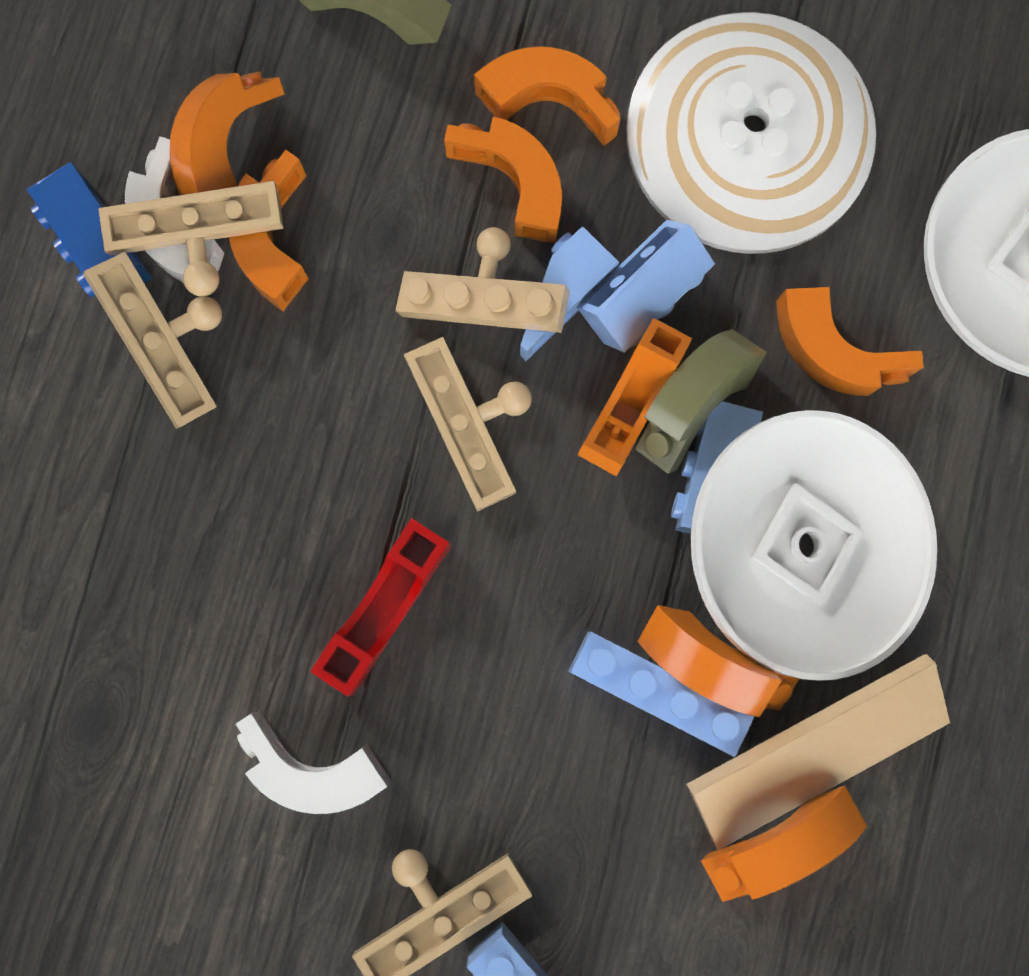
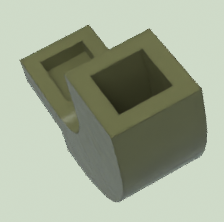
(411, 19)
(692, 393)

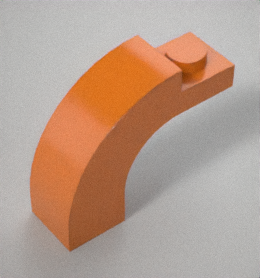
(548, 75)
(203, 124)
(524, 162)
(267, 267)
(826, 357)
(640, 383)
(710, 666)
(788, 851)

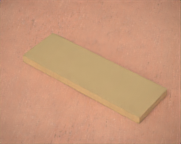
(820, 752)

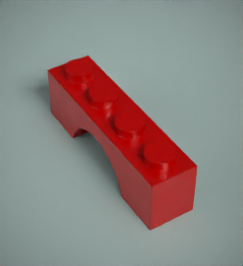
(382, 610)

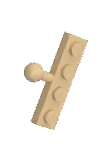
(192, 221)
(484, 298)
(154, 340)
(463, 423)
(442, 920)

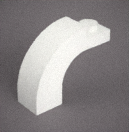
(160, 184)
(303, 786)

